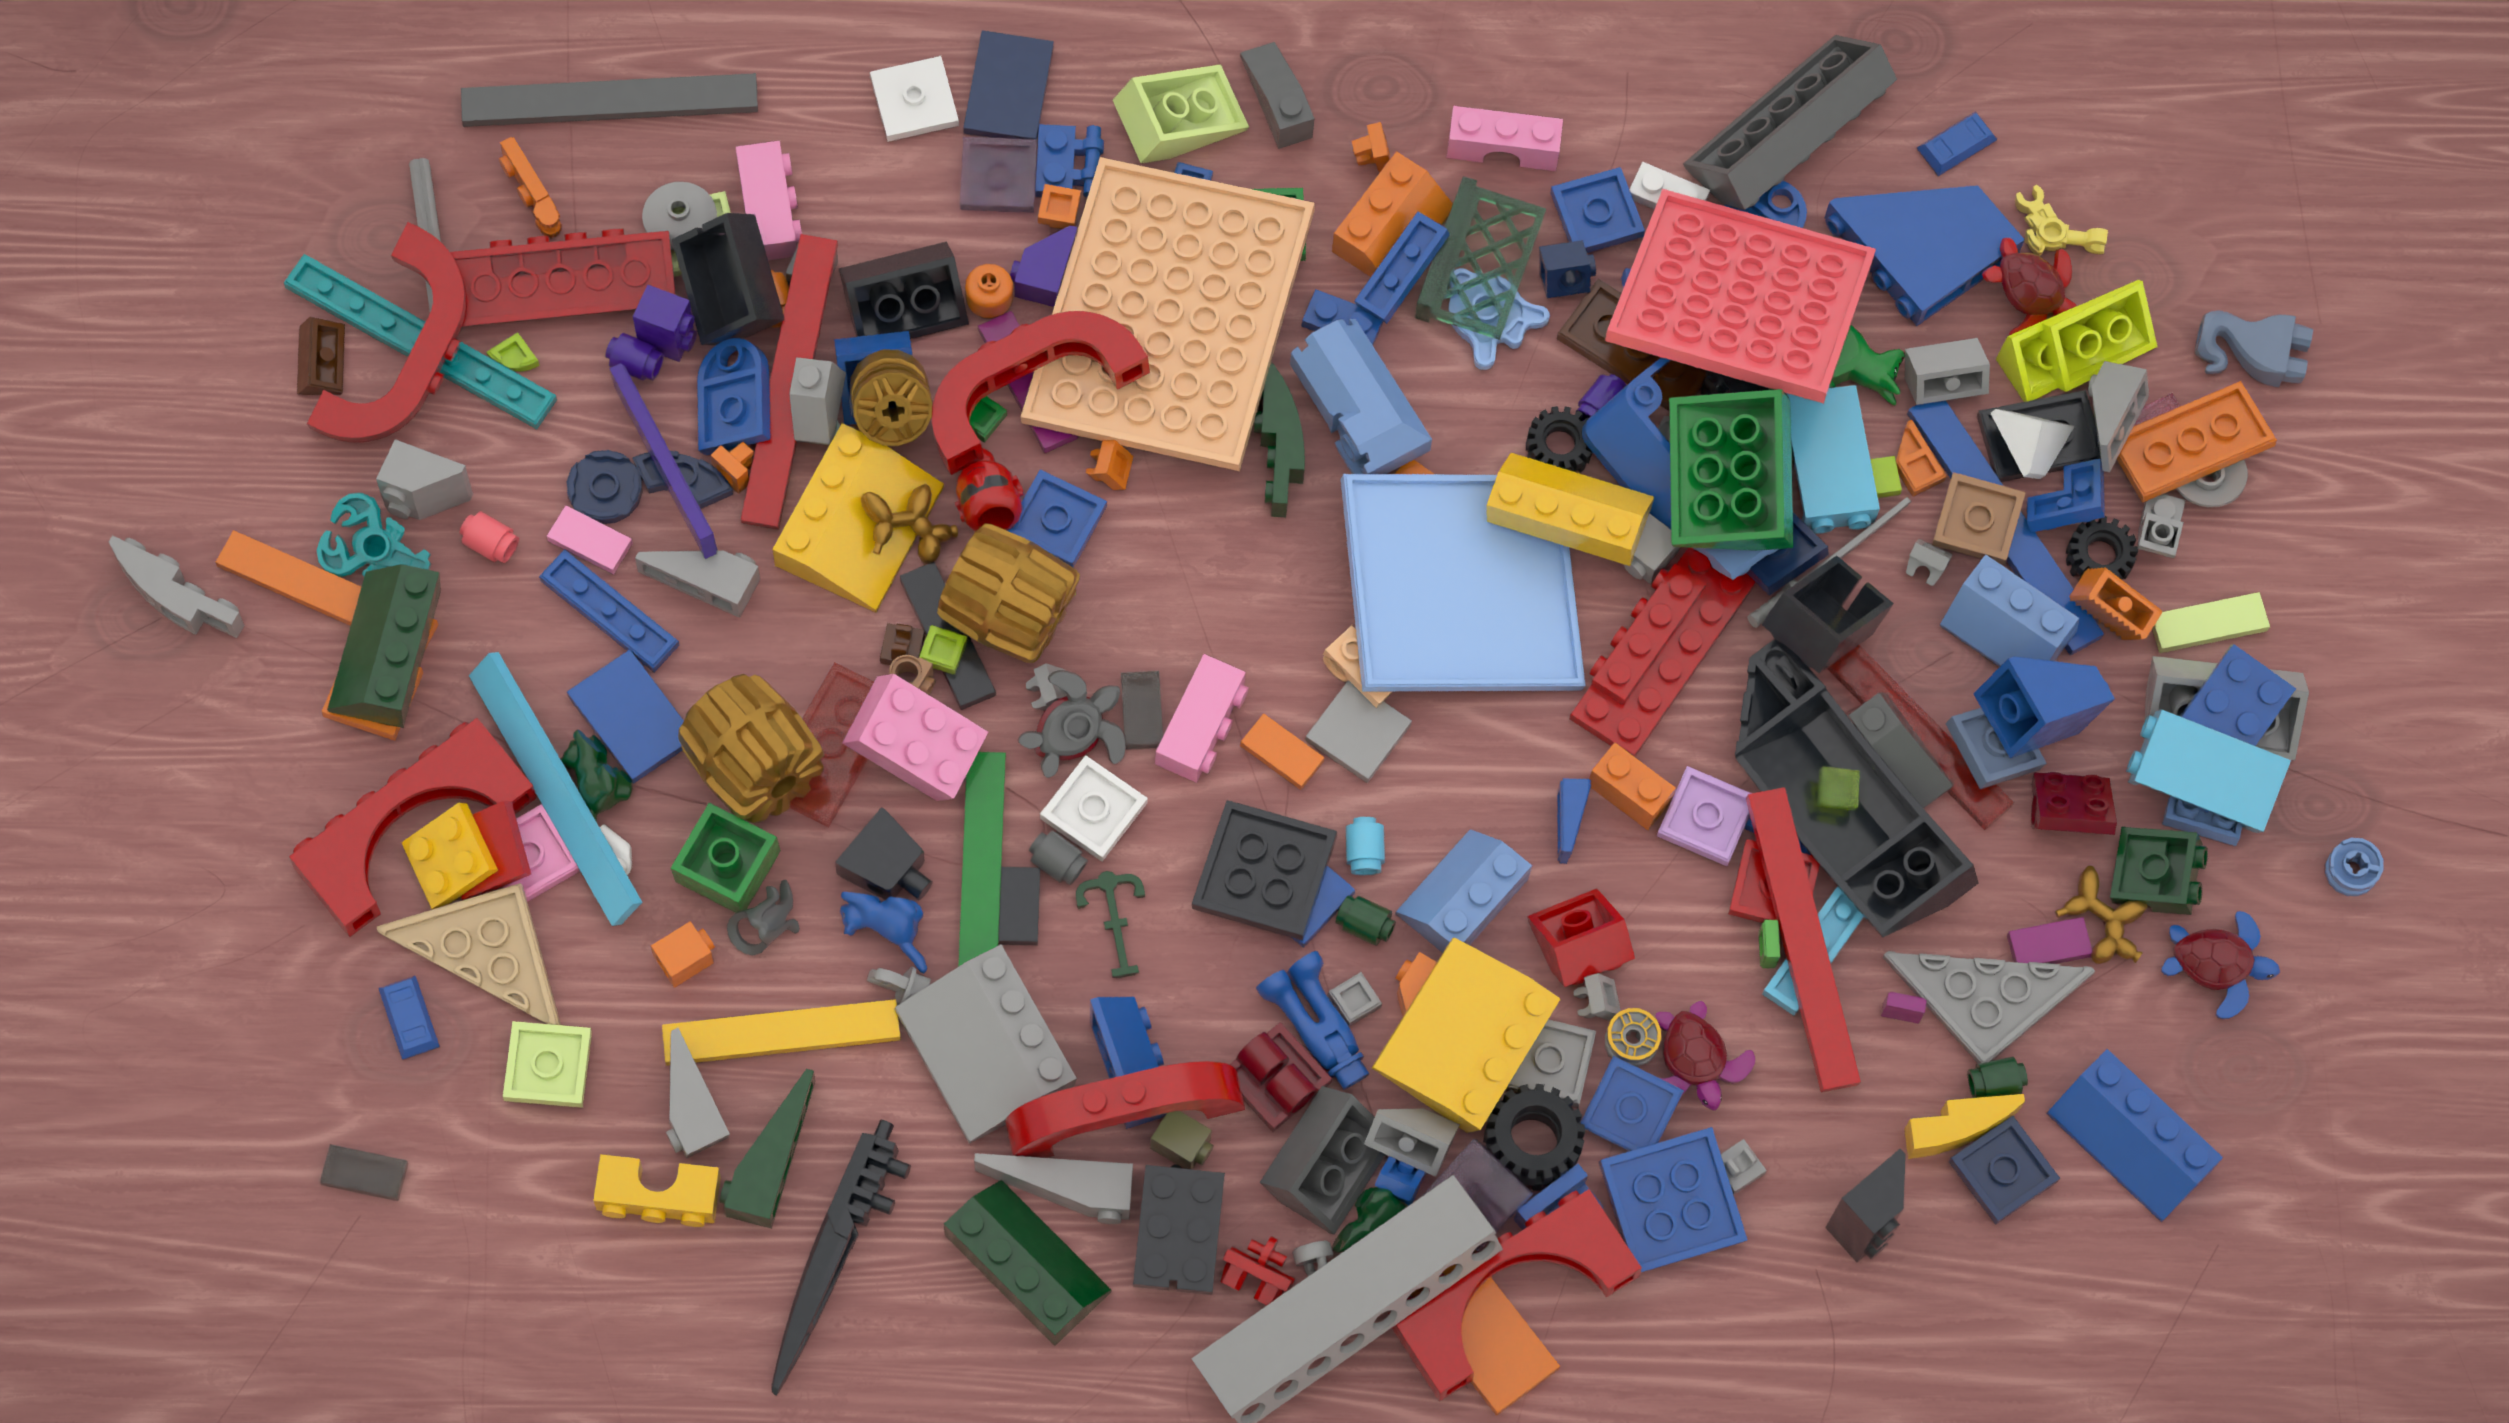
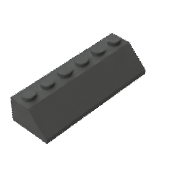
(1792, 121)

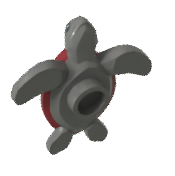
(1075, 724)

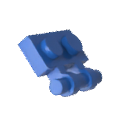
(1056, 157)

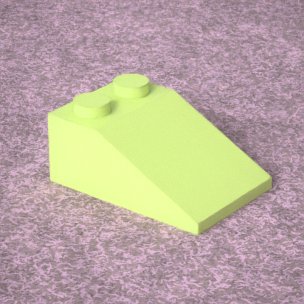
(1178, 112)

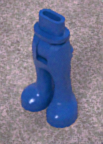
(1331, 1037)

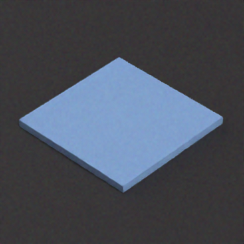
(1454, 596)

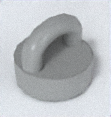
(1312, 1253)

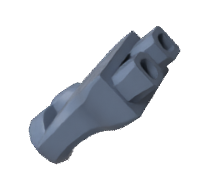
(2258, 345)

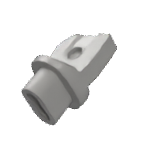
(904, 986)

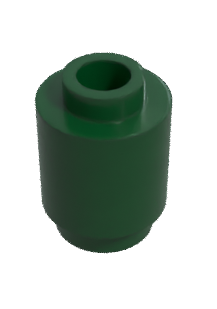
(1365, 920)
(1997, 1078)

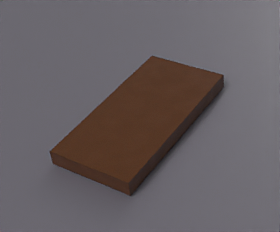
(1586, 334)

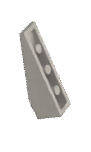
(1079, 1185)

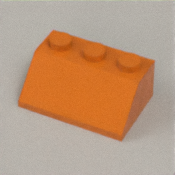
(1386, 211)

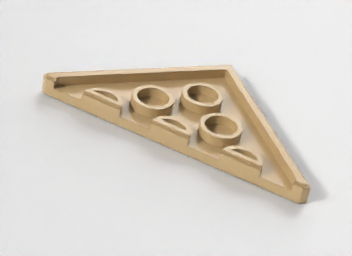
(487, 944)

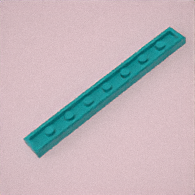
(400, 331)

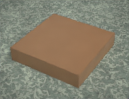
(1978, 518)

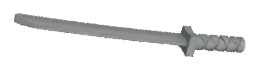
(1759, 615)

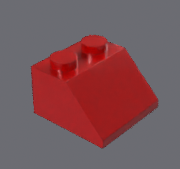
(1582, 937)

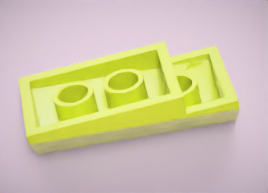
(2077, 342)

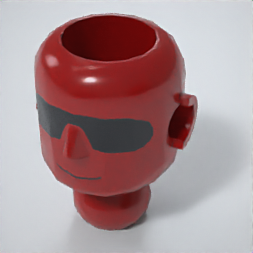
(988, 494)

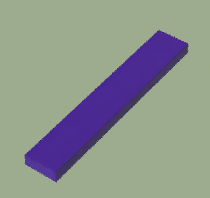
(664, 460)

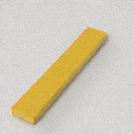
(787, 1031)

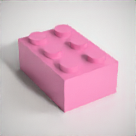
(915, 737)

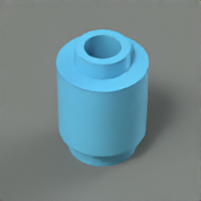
(1365, 846)

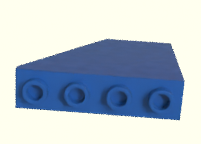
(1925, 242)

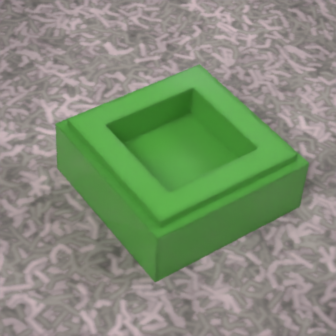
(1769, 944)

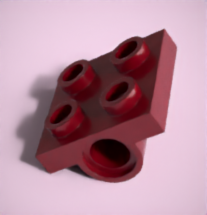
(2072, 803)
(1278, 1076)

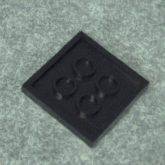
(1264, 870)

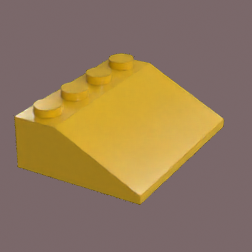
(832, 535)
(1466, 1034)

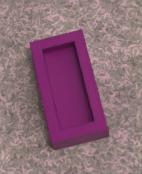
(2051, 942)

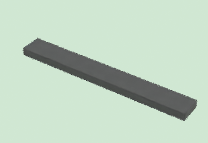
(609, 100)

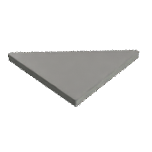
(1986, 1000)

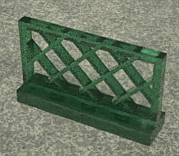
(1447, 259)

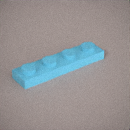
(1838, 922)

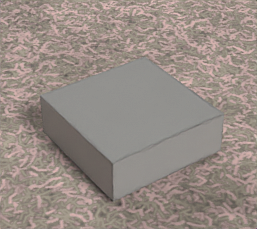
(1355, 999)

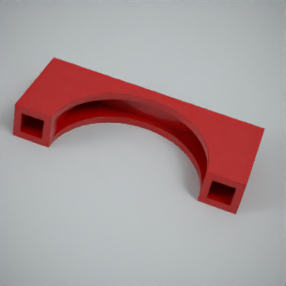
(1572, 1236)

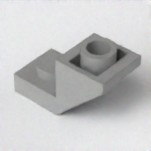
(2161, 525)

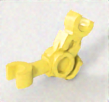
(2052, 232)

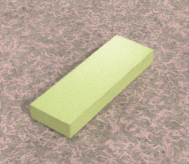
(2210, 622)

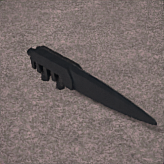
(836, 1238)

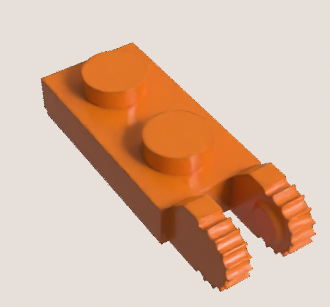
(531, 188)

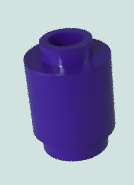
(638, 356)
(1599, 394)

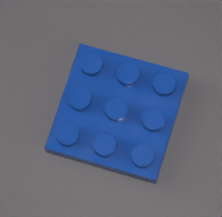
(1673, 1199)

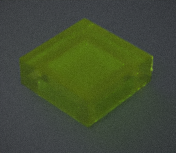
(1838, 788)

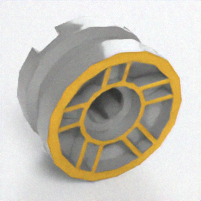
(1646, 1030)

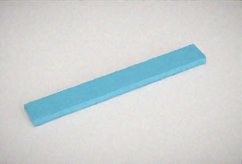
(555, 789)

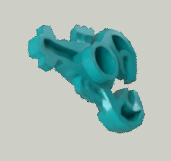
(370, 544)

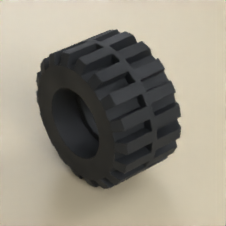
(1542, 1107)

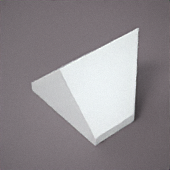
(2032, 440)

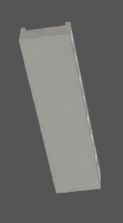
(1346, 1300)

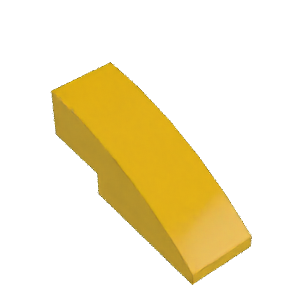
(1959, 1124)

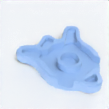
(1521, 318)

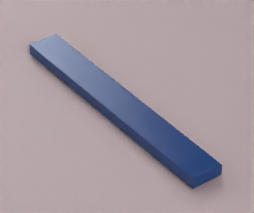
(2027, 553)

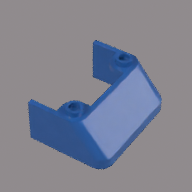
(1631, 443)

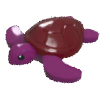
(1699, 1055)

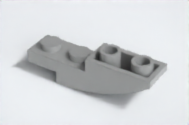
(162, 586)

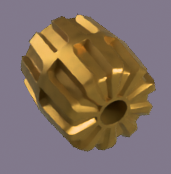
(1007, 593)
(750, 747)

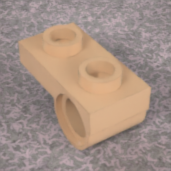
(1343, 663)

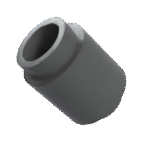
(1057, 857)

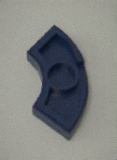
(702, 478)

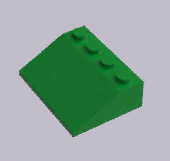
(1731, 471)

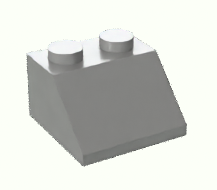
(421, 482)

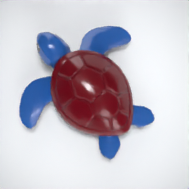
(2221, 961)

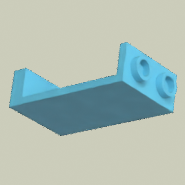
(1833, 461)
(2208, 769)

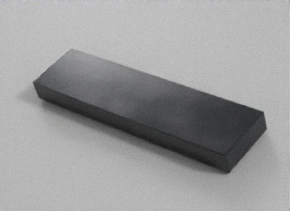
(971, 681)

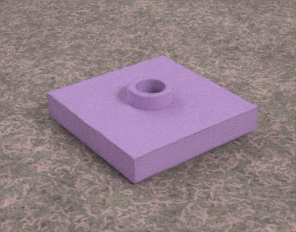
(1706, 816)

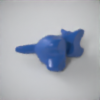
(893, 919)

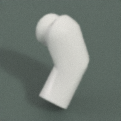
(620, 847)

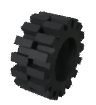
(1564, 422)
(2105, 532)

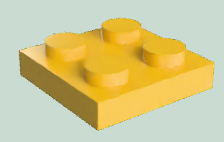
(449, 856)

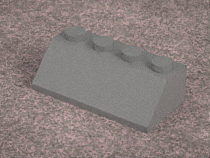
(2176, 681)

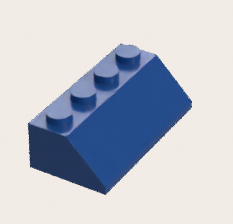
(2134, 1135)

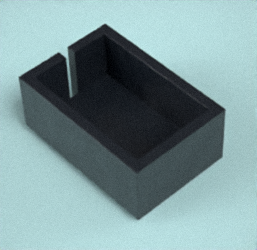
(728, 278)
(1812, 616)
(1178, 1229)

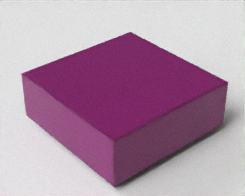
(1903, 1007)

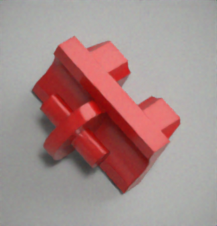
(1241, 1264)

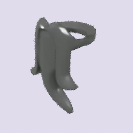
(767, 918)

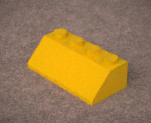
(1568, 508)

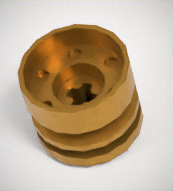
(887, 378)

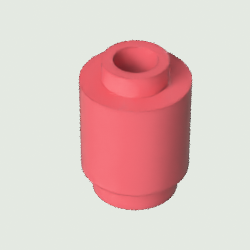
(489, 537)

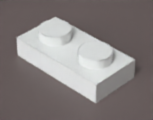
(1651, 180)

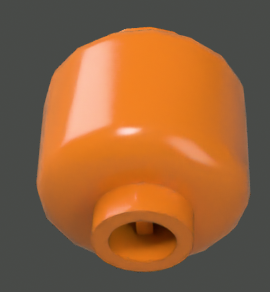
(989, 291)

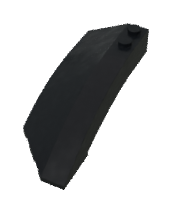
(1886, 851)

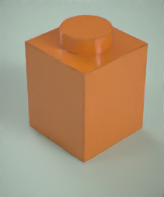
(683, 953)

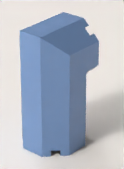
(1359, 399)

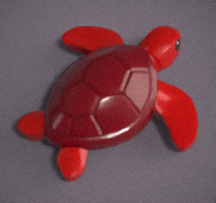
(2032, 283)

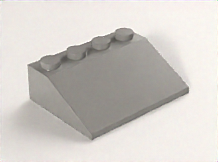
(984, 1042)

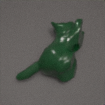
(597, 781)
(1374, 1208)

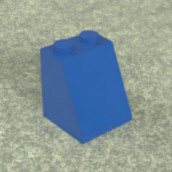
(2041, 701)

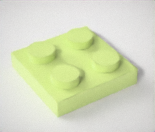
(547, 1064)

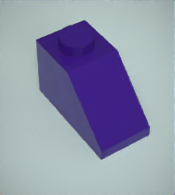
(1043, 267)

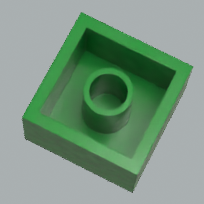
(725, 859)

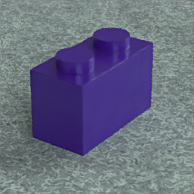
(665, 322)

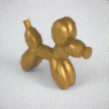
(917, 506)
(2115, 919)

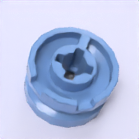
(2340, 873)

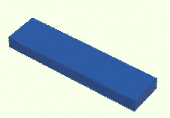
(609, 610)

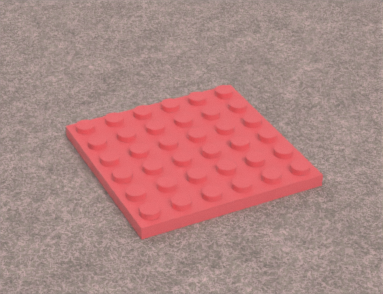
(1741, 295)

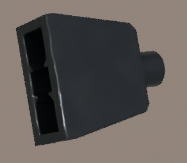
(884, 860)

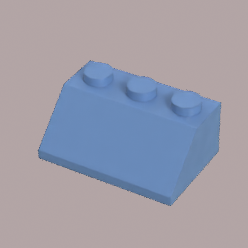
(2008, 616)
(1465, 890)

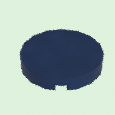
(604, 486)

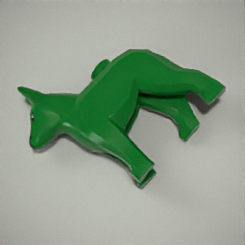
(1867, 367)

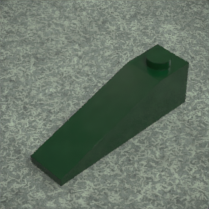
(762, 1173)

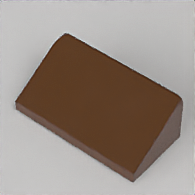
(320, 357)

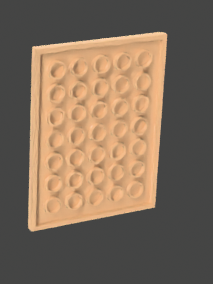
(1204, 291)

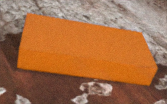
(1282, 751)

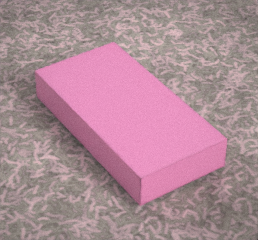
(589, 539)

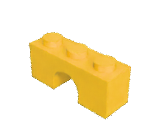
(689, 1199)

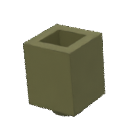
(1182, 1140)

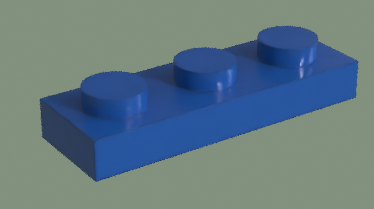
(1402, 267)

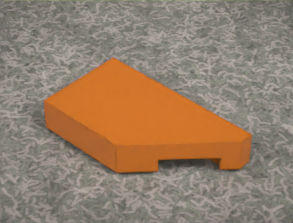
(1917, 463)

